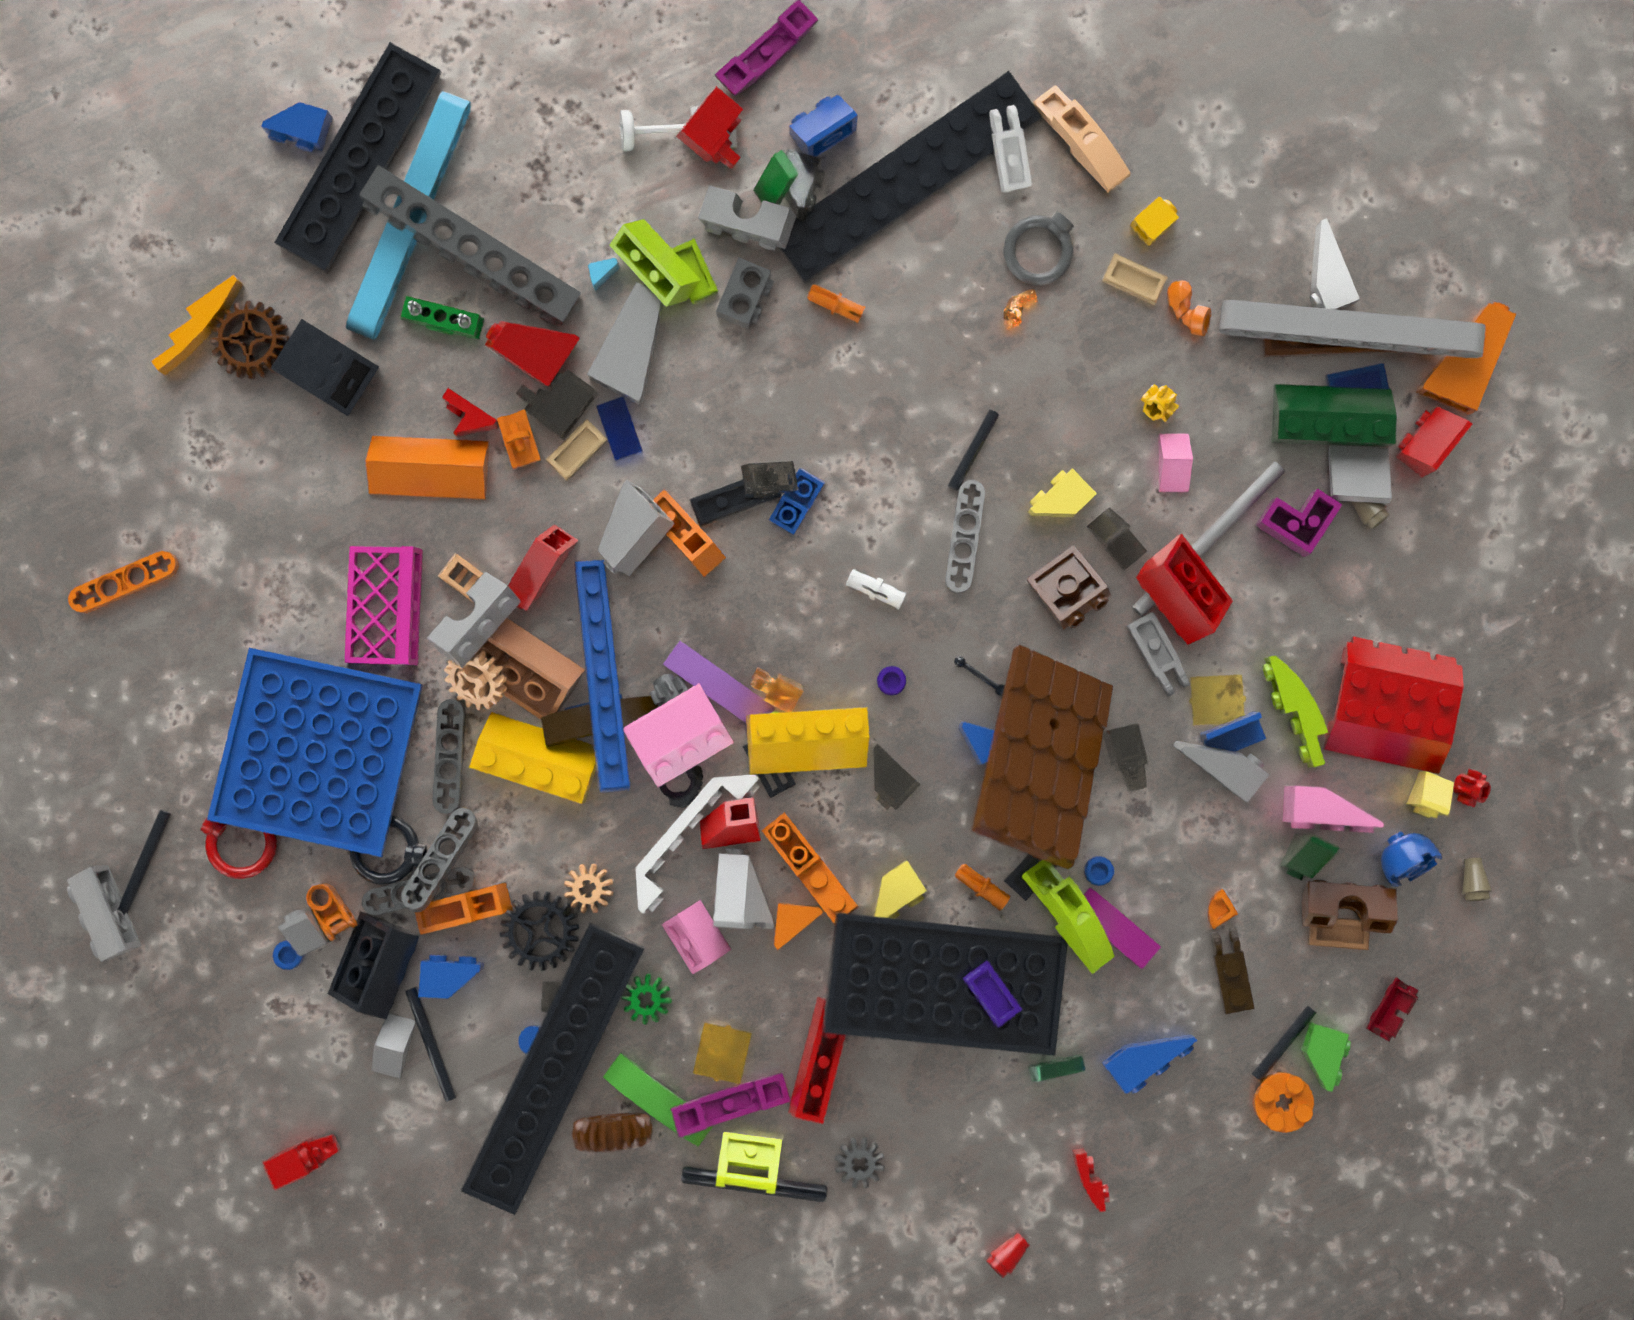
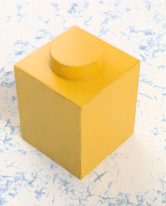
(1155, 220)

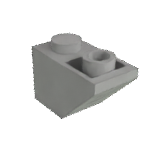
(303, 931)

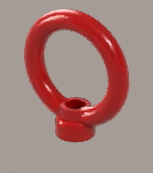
(214, 831)

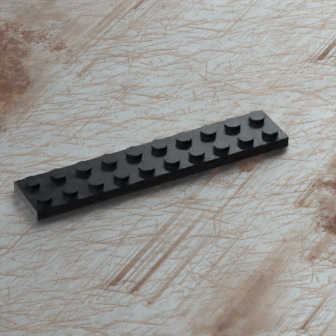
(904, 178)
(552, 1068)

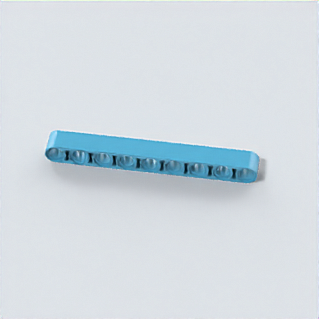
(395, 245)

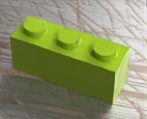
(654, 262)

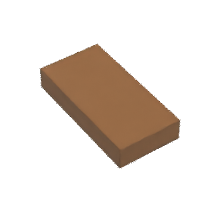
(1344, 934)

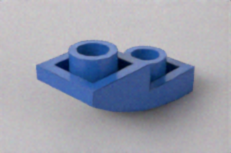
(796, 504)

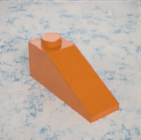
(689, 536)

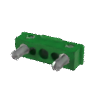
(468, 323)

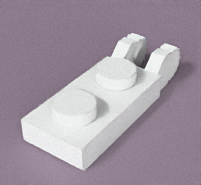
(1010, 151)

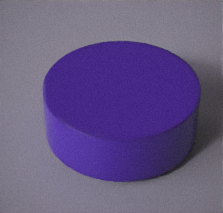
(891, 680)

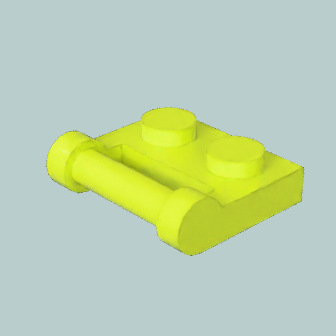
(749, 1153)

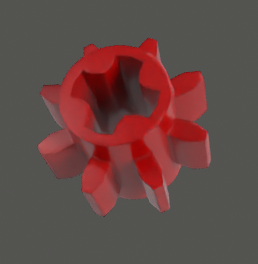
(1471, 788)

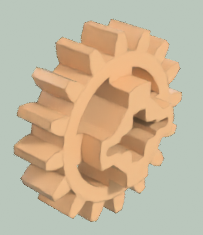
(477, 681)

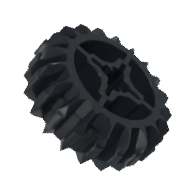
(527, 924)

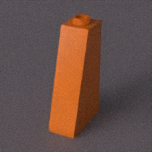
(1462, 380)

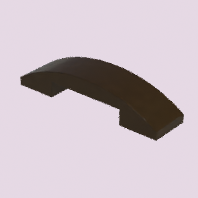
(576, 722)

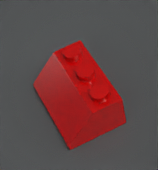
(1185, 590)

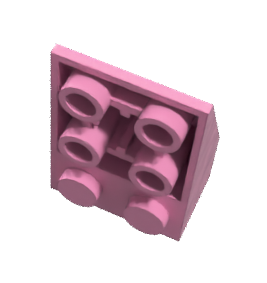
(1319, 805)

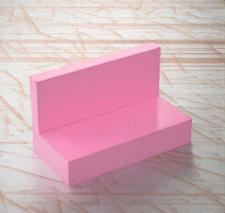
(696, 937)

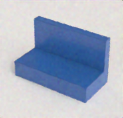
(1235, 733)

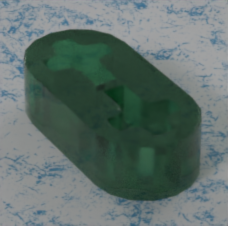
(1056, 1068)

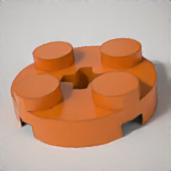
(1298, 1111)

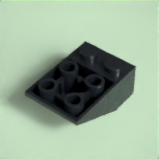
(324, 367)

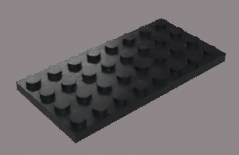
(909, 984)

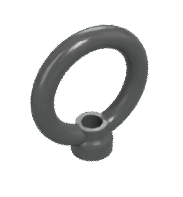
(1059, 227)

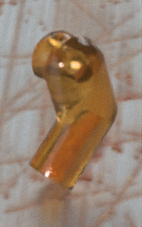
(1015, 307)

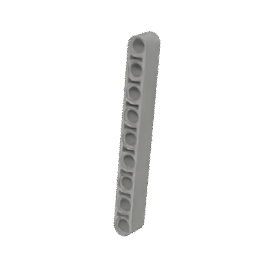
(1352, 329)

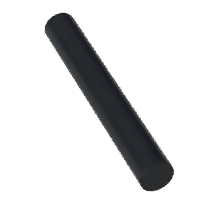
(973, 450)
(1284, 1043)

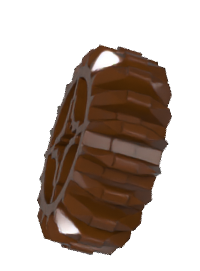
(238, 339)
(612, 1132)

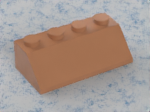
(535, 672)

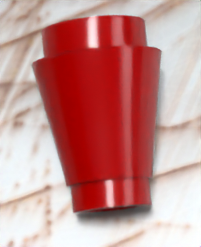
(1007, 1256)

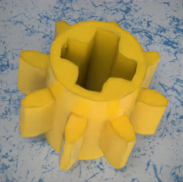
(1159, 403)

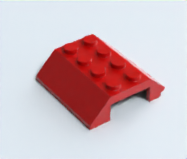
(1396, 705)

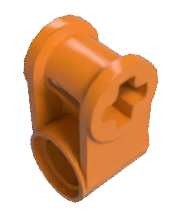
(330, 912)

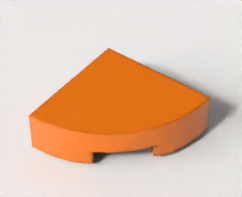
(1220, 909)

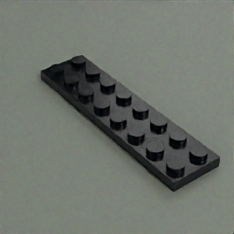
(363, 142)

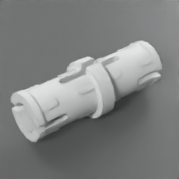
(876, 589)

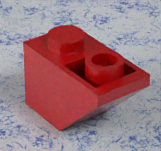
(731, 824)

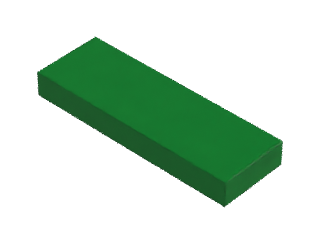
(776, 179)

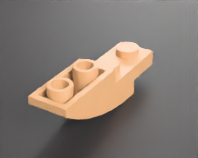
(1084, 137)

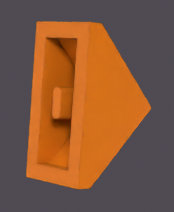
(792, 920)

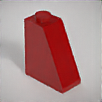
(531, 349)
(541, 565)

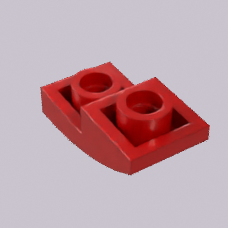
(1093, 1186)

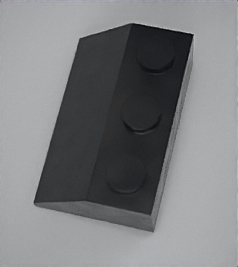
(373, 966)

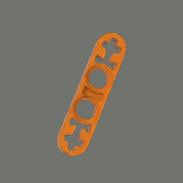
(122, 578)

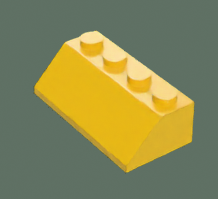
(807, 740)
(520, 755)

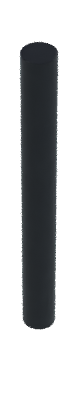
(143, 861)
(430, 1044)

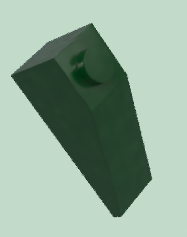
(1307, 856)

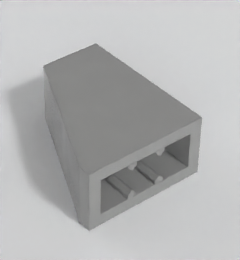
(632, 530)

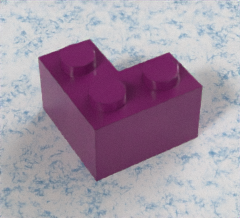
(1300, 528)

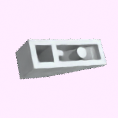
(1232, 769)

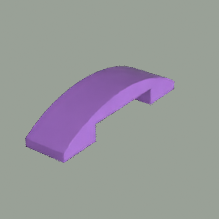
(715, 682)

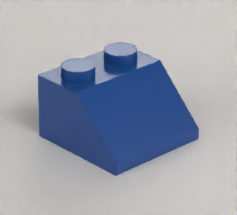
(823, 126)

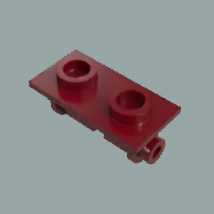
(1397, 998)

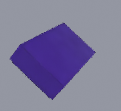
(992, 994)

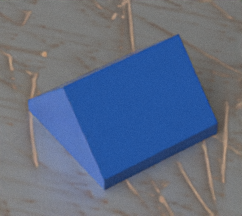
(978, 740)

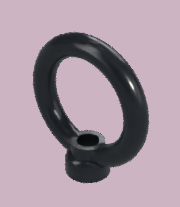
(412, 858)

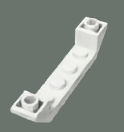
(648, 890)

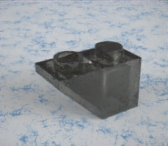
(801, 193)

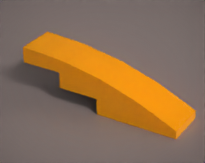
(198, 328)

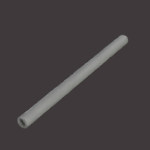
(1222, 525)

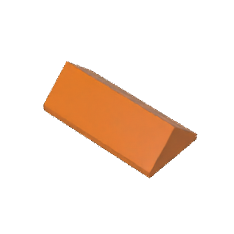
(427, 467)

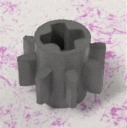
(667, 688)

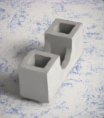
(768, 227)
(463, 638)

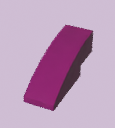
(1122, 932)

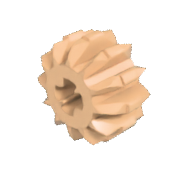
(596, 894)

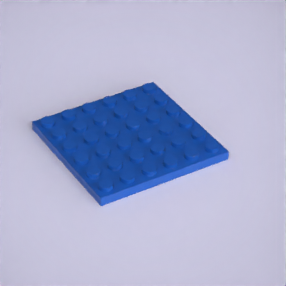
(315, 752)

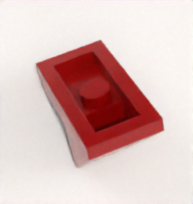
(474, 420)

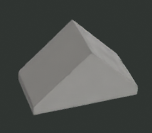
(393, 1045)

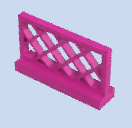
(407, 603)

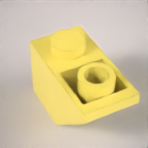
(1065, 498)
(1431, 795)
(897, 889)

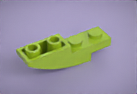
(1294, 697)
(1074, 914)

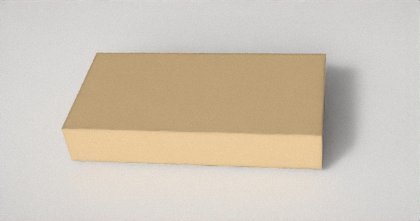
(1134, 279)
(576, 449)

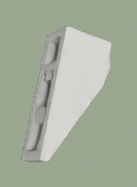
(1330, 280)

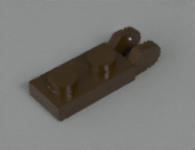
(1232, 974)

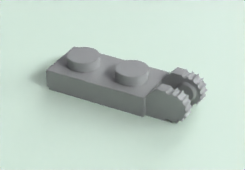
(1157, 651)

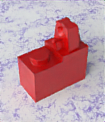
(707, 129)
(299, 1160)

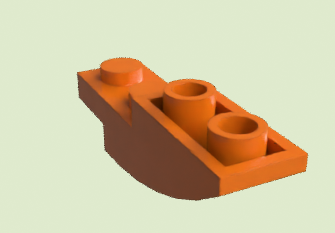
(809, 867)

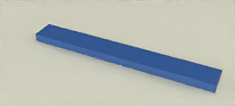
(601, 676)

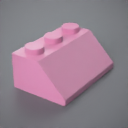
(678, 735)

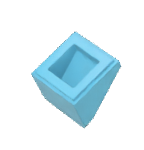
(602, 271)

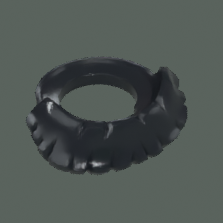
(681, 798)

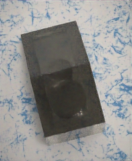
(891, 780)

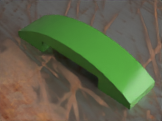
(648, 1094)

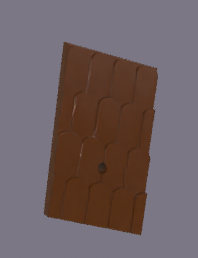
(1043, 758)

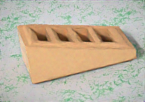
(450, 567)

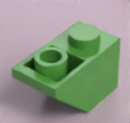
(1324, 1052)

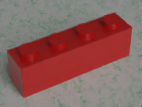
(816, 1070)

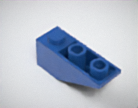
(1140, 1060)

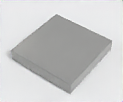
(1360, 474)

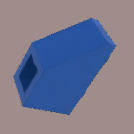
(300, 124)
(445, 978)

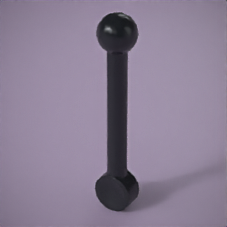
(961, 662)

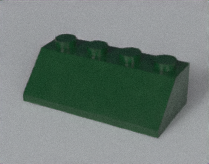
(1333, 416)

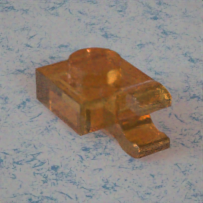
(779, 691)

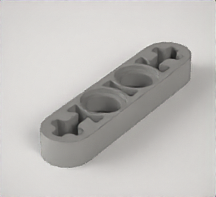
(965, 536)

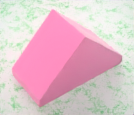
(1174, 462)

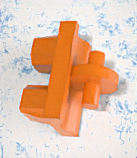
(519, 439)

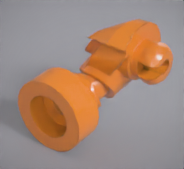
(1179, 298)

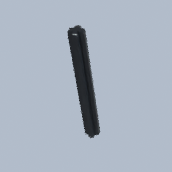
(784, 1188)

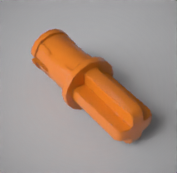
(835, 303)
(982, 886)

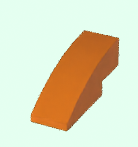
(464, 908)

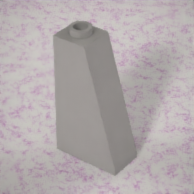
(629, 347)

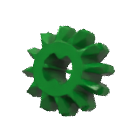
(656, 998)

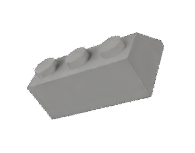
(98, 903)

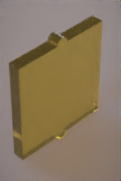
(1216, 699)
(722, 1053)

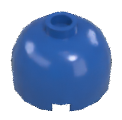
(1408, 857)

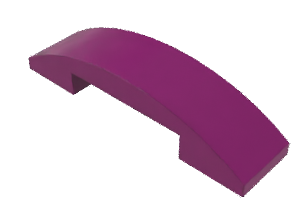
(767, 49)
(729, 1104)

